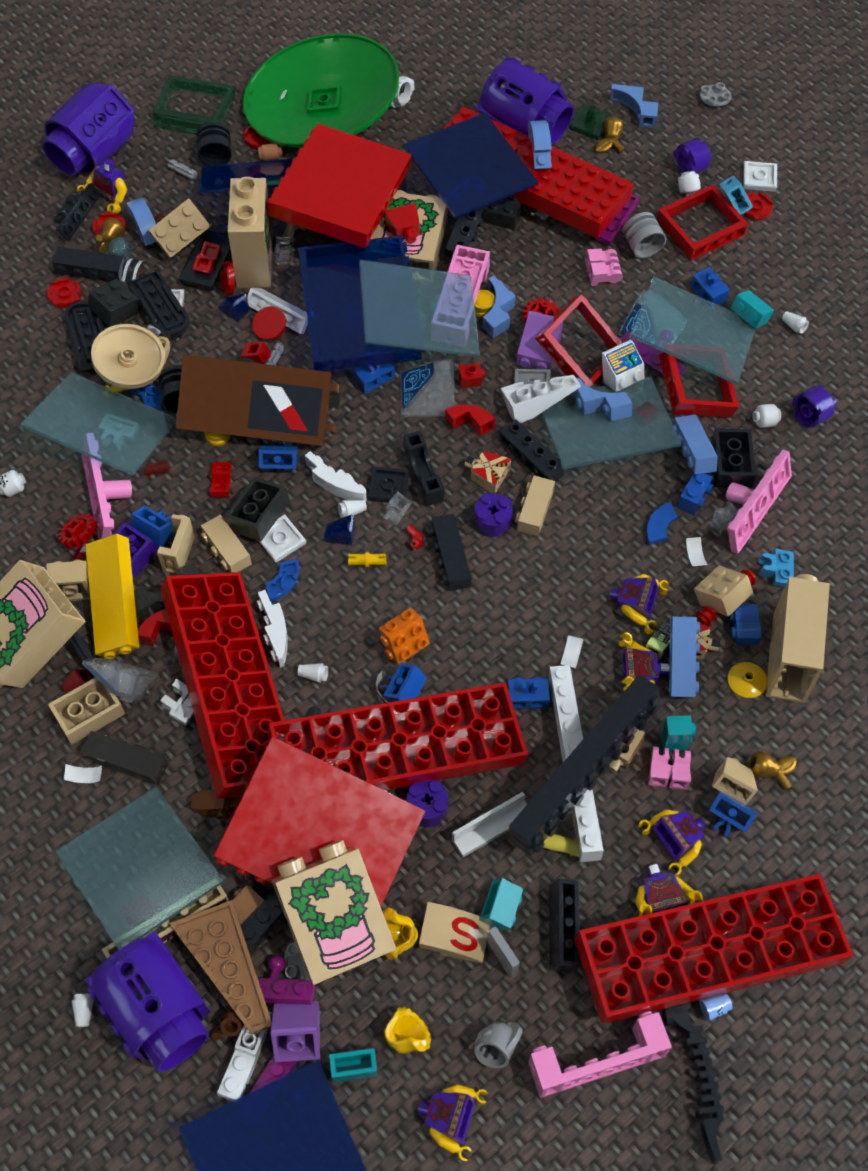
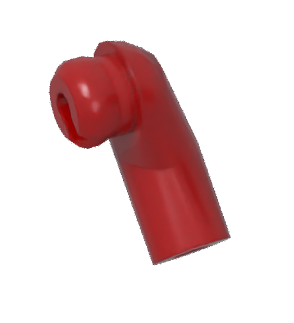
(417, 537)

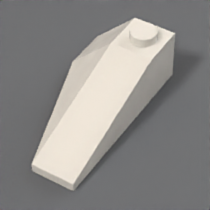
(530, 400)

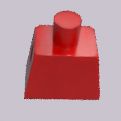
(403, 222)

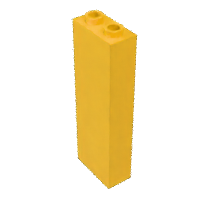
(112, 596)

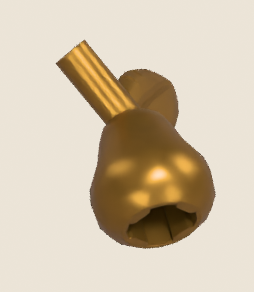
(612, 128)
(111, 229)
(765, 766)

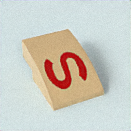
(454, 933)

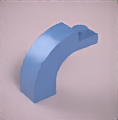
(541, 142)
(143, 219)

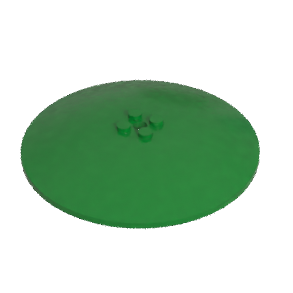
(346, 69)

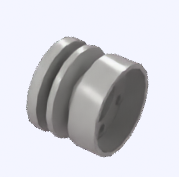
(644, 235)

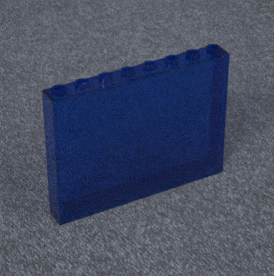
(336, 307)

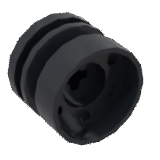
(213, 144)
(169, 387)

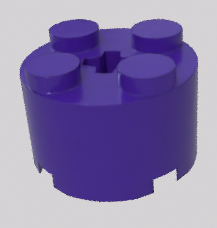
(692, 156)
(813, 406)
(493, 514)
(436, 795)

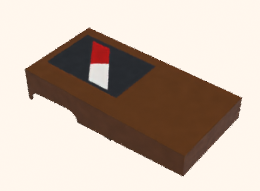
(254, 400)

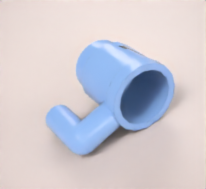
(715, 1006)

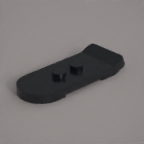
(160, 304)
(83, 329)

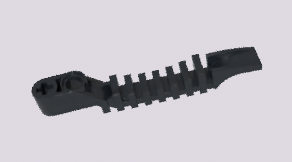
(678, 1018)

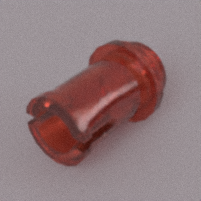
(158, 467)

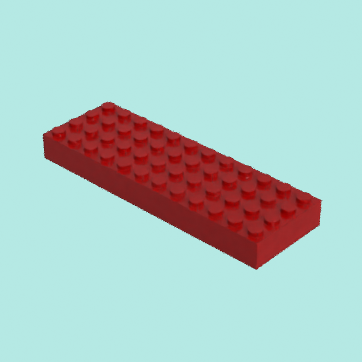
(569, 190)
(223, 673)
(414, 737)
(711, 947)

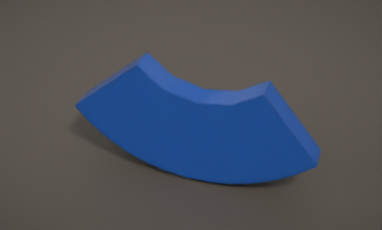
(149, 395)
(659, 522)
(284, 581)

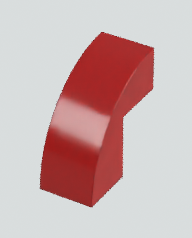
(478, 418)
(151, 626)

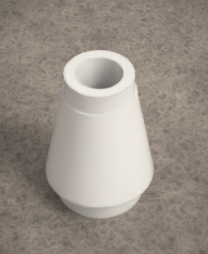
(795, 322)
(352, 507)
(314, 672)
(82, 1009)

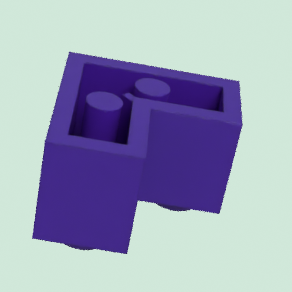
(141, 547)

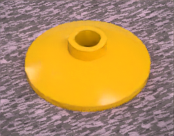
(747, 687)

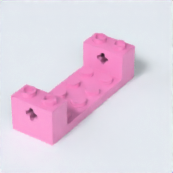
(471, 262)
(652, 1045)

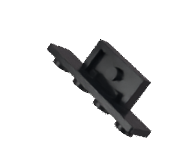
(75, 211)

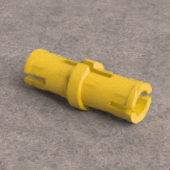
(366, 559)

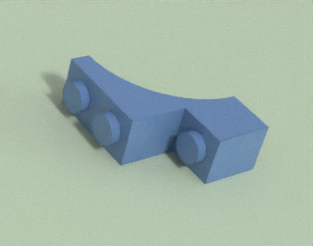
(632, 98)
(498, 319)
(613, 404)

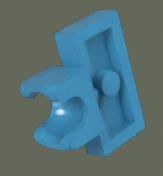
(777, 565)

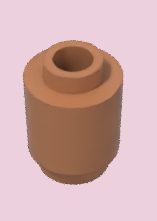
(270, 152)

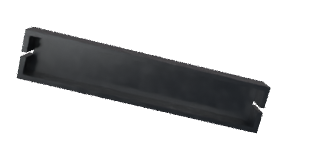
(584, 766)

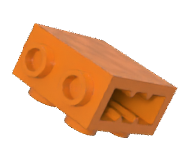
(404, 636)

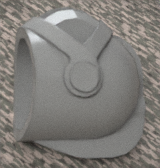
(499, 1041)

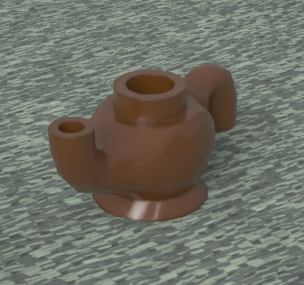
(229, 1024)

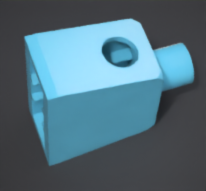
(733, 189)

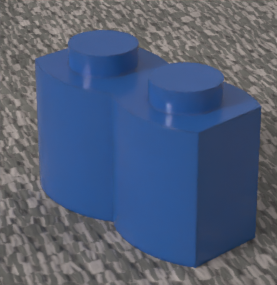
(746, 625)

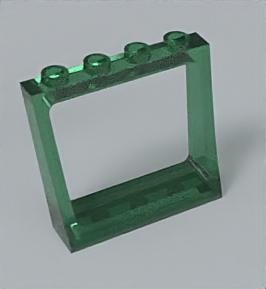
(189, 122)

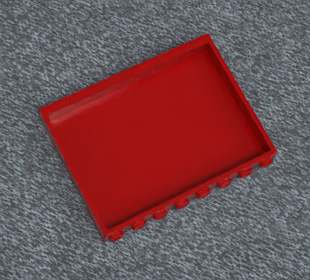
(339, 185)
(305, 804)

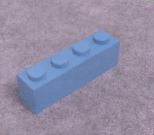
(695, 445)
(683, 656)

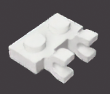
(182, 709)

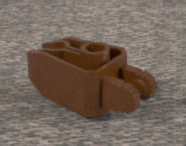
(208, 805)

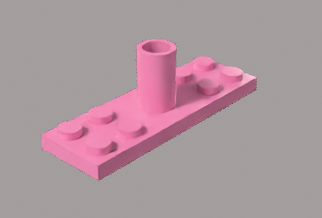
(102, 490)
(756, 501)

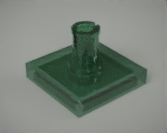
(589, 122)

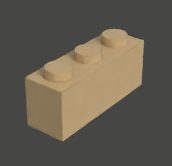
(535, 505)
(225, 545)

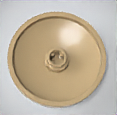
(127, 356)

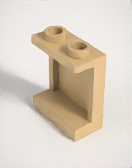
(176, 557)

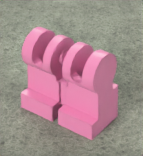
(603, 266)
(661, 771)

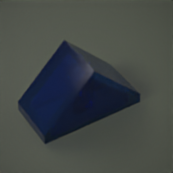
(235, 306)
(341, 531)

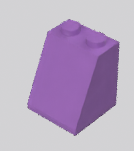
(530, 352)
(296, 1032)

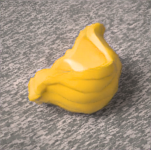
(402, 931)
(407, 1032)

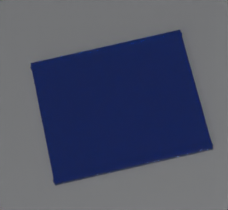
(470, 164)
(218, 177)
(276, 1128)

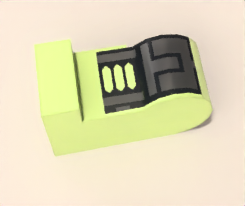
(660, 640)

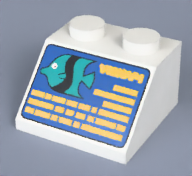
(622, 366)

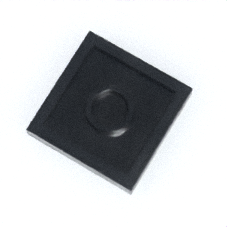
(386, 483)

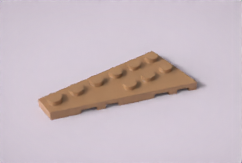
(222, 952)

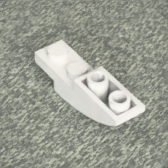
(337, 482)
(275, 628)
(242, 1063)

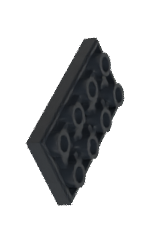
(200, 279)

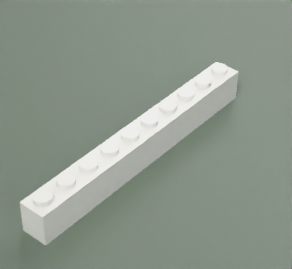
(570, 735)

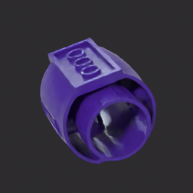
(525, 99)
(88, 129)
(150, 1003)

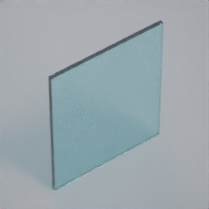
(418, 308)
(693, 330)
(100, 423)
(597, 439)
(139, 868)

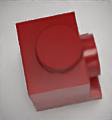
(256, 352)
(470, 375)

